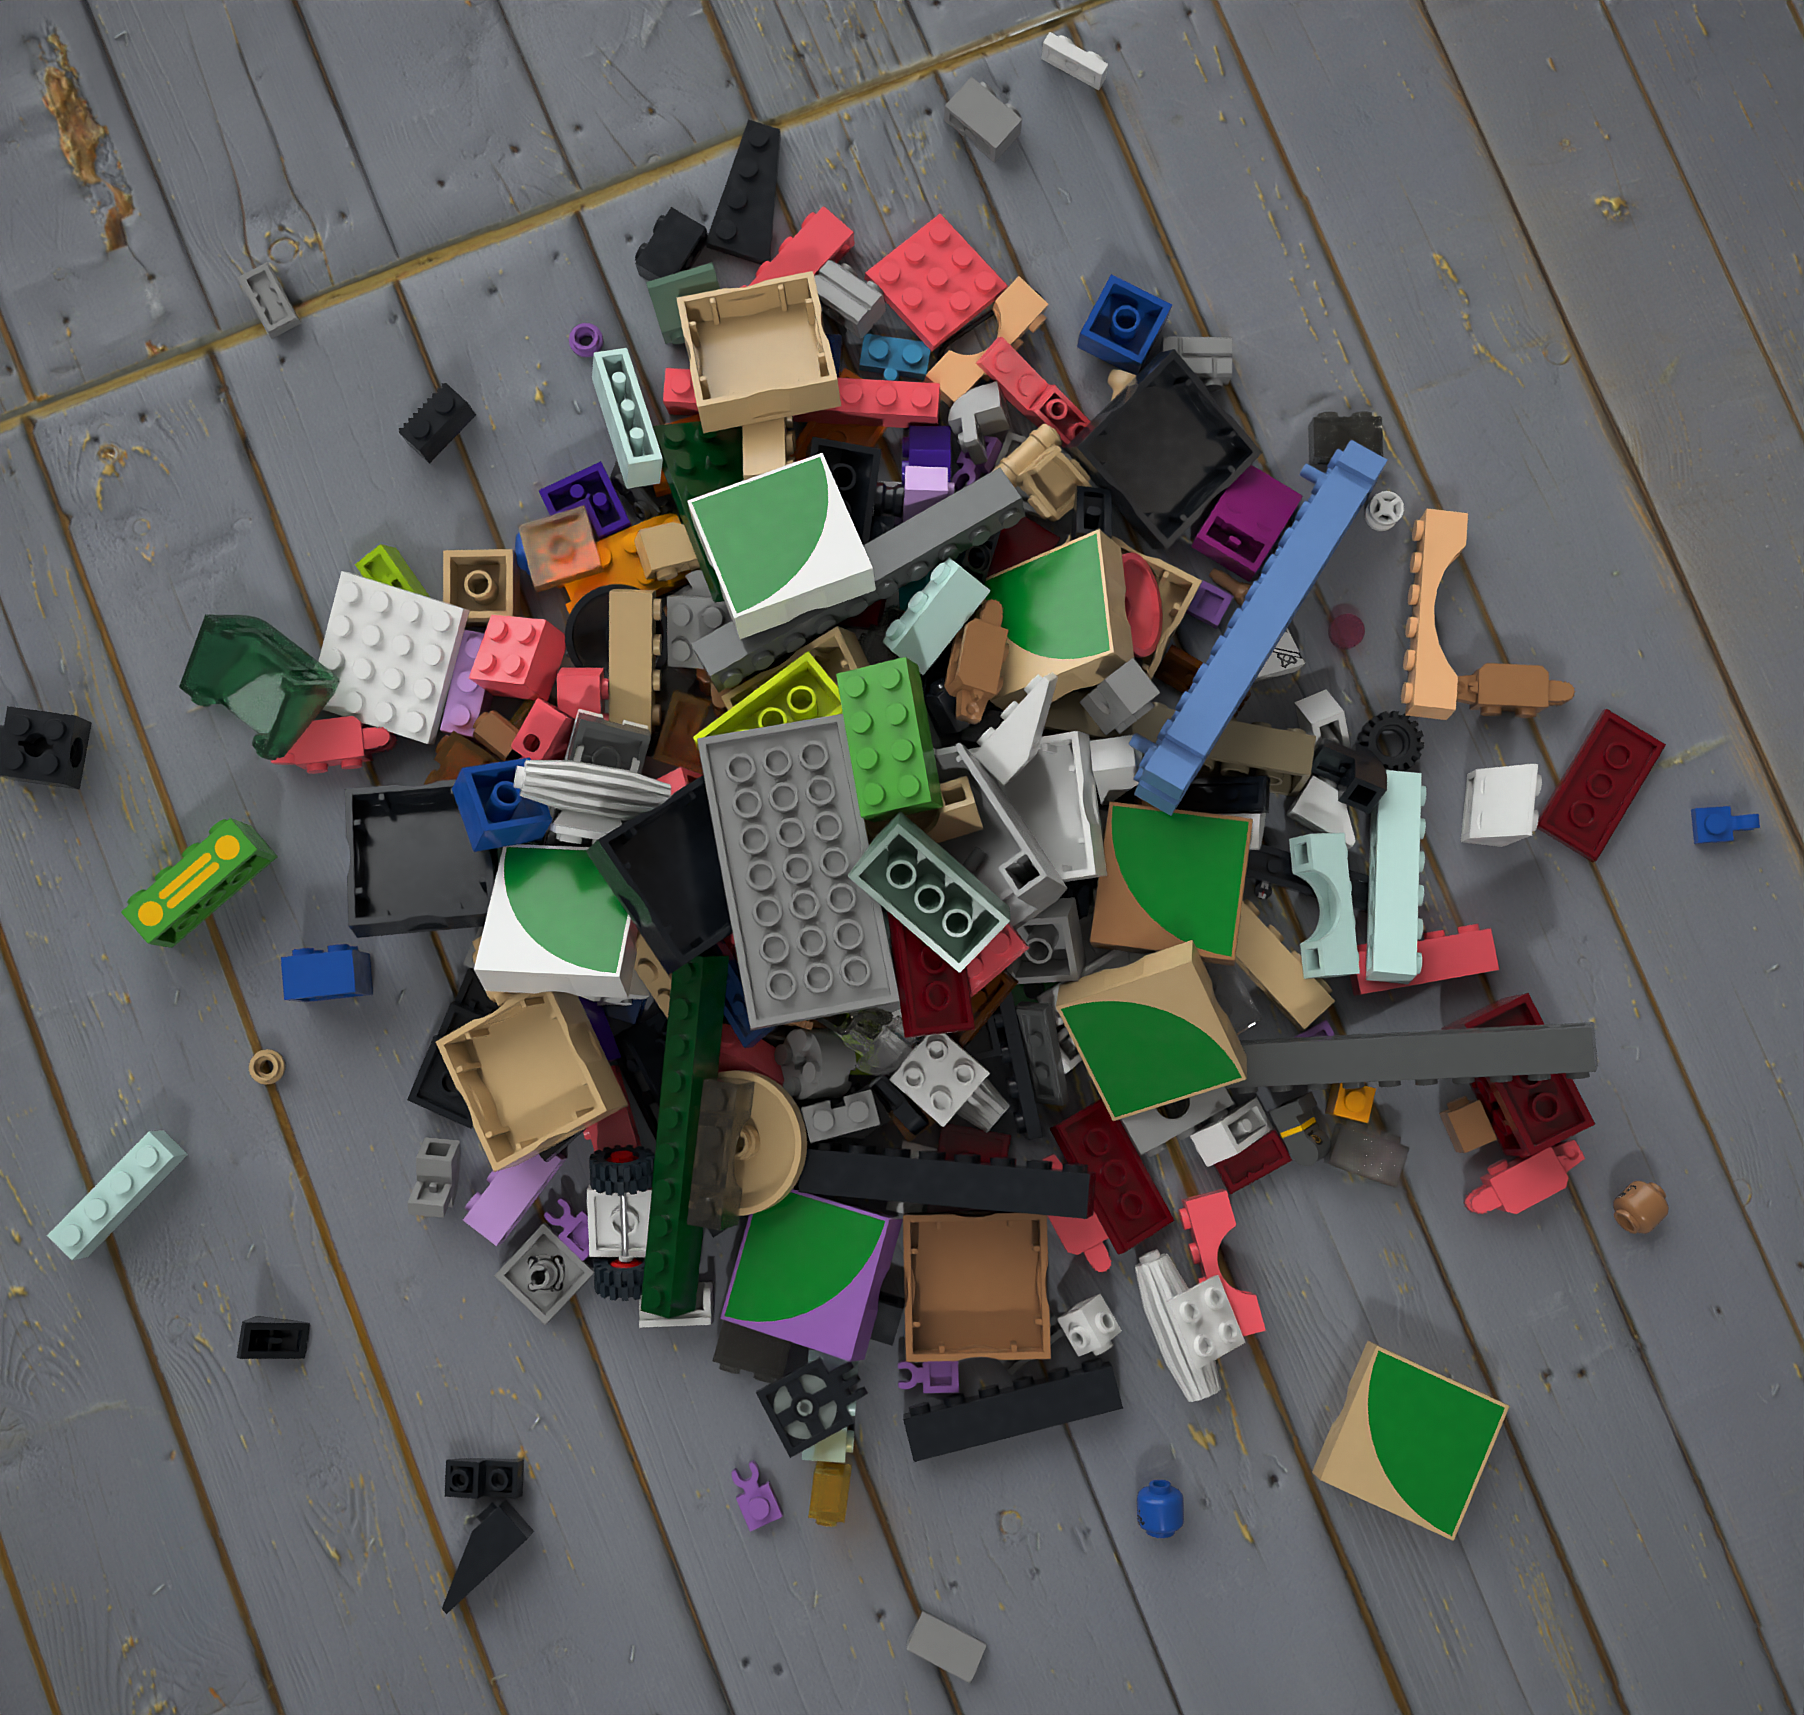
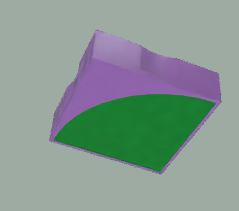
(813, 1273)

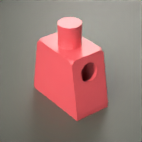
(544, 733)

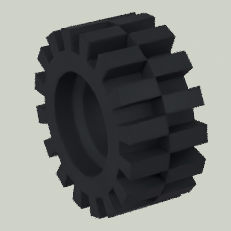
(1404, 728)

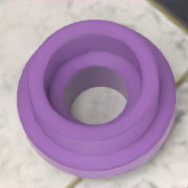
(585, 330)

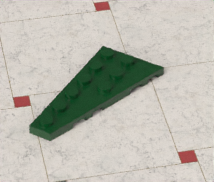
(696, 466)

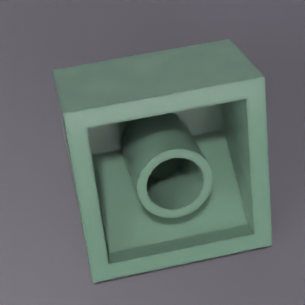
(667, 289)

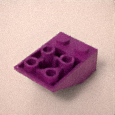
(1247, 522)

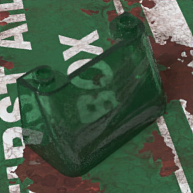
(258, 679)

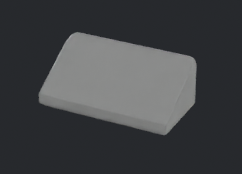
(946, 1646)

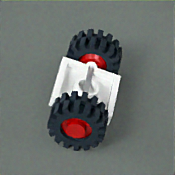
(619, 1218)

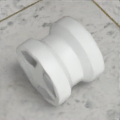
(1389, 505)

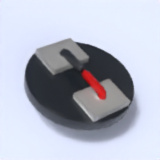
(1263, 890)

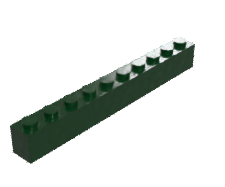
(689, 1058)

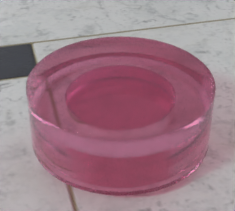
(1346, 631)

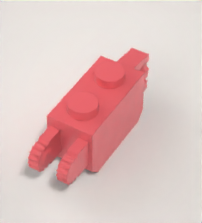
(337, 742)
(1524, 1180)
(1081, 1234)

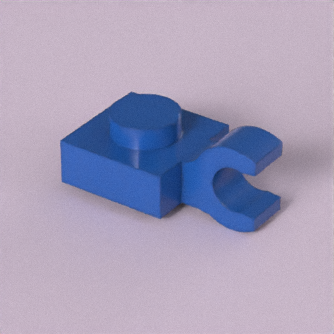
(1717, 824)

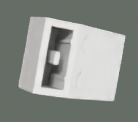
(1500, 805)

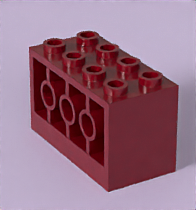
(1525, 1112)

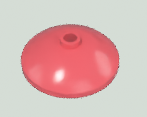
(1142, 604)

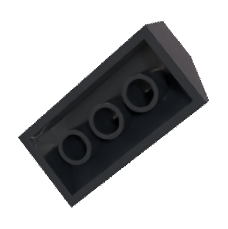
(856, 476)

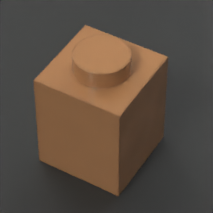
(1467, 1124)

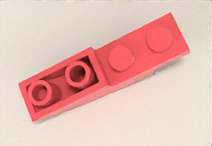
(1030, 392)

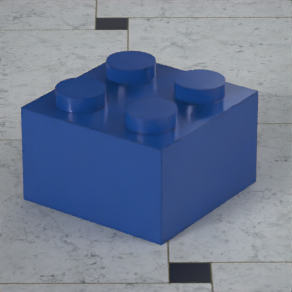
(1123, 325)
(495, 810)
(328, 975)

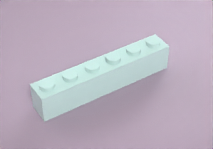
(1394, 881)

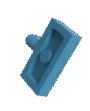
(894, 357)

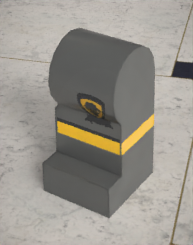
(1300, 1130)

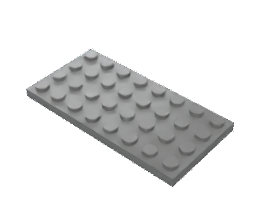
(785, 850)

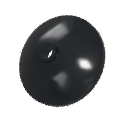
(589, 630)

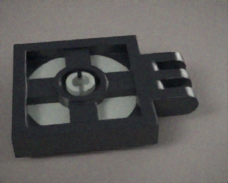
(810, 1404)

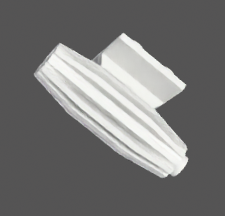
(589, 795)
(949, 1081)
(1188, 1324)

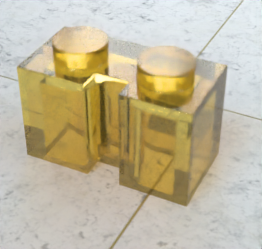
(830, 1493)

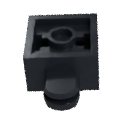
(43, 747)

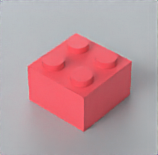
(519, 657)

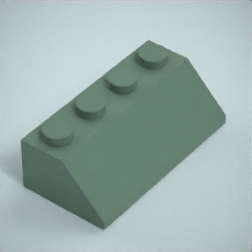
(930, 892)

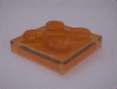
(560, 548)

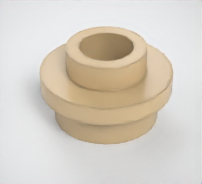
(256, 1067)

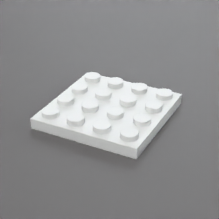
(391, 655)

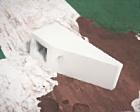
(1019, 735)

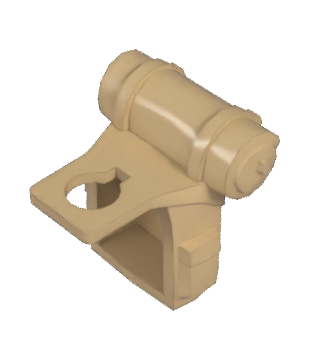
(1045, 473)

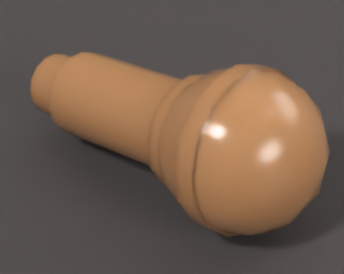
(1236, 588)

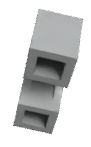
(1121, 698)
(1151, 1130)

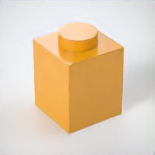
(1350, 1103)

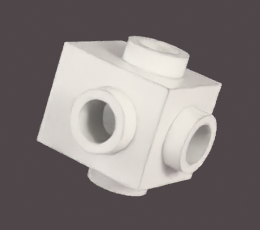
(1090, 1326)

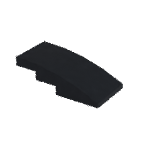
(434, 1084)

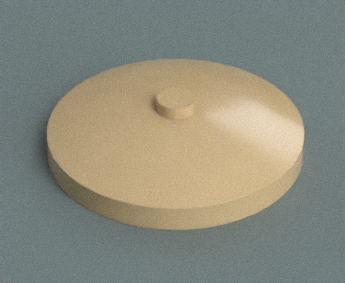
(769, 1146)

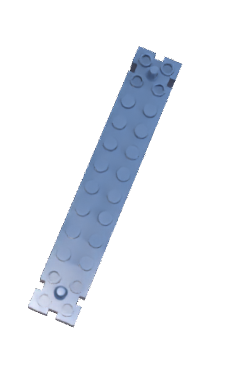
(1256, 627)

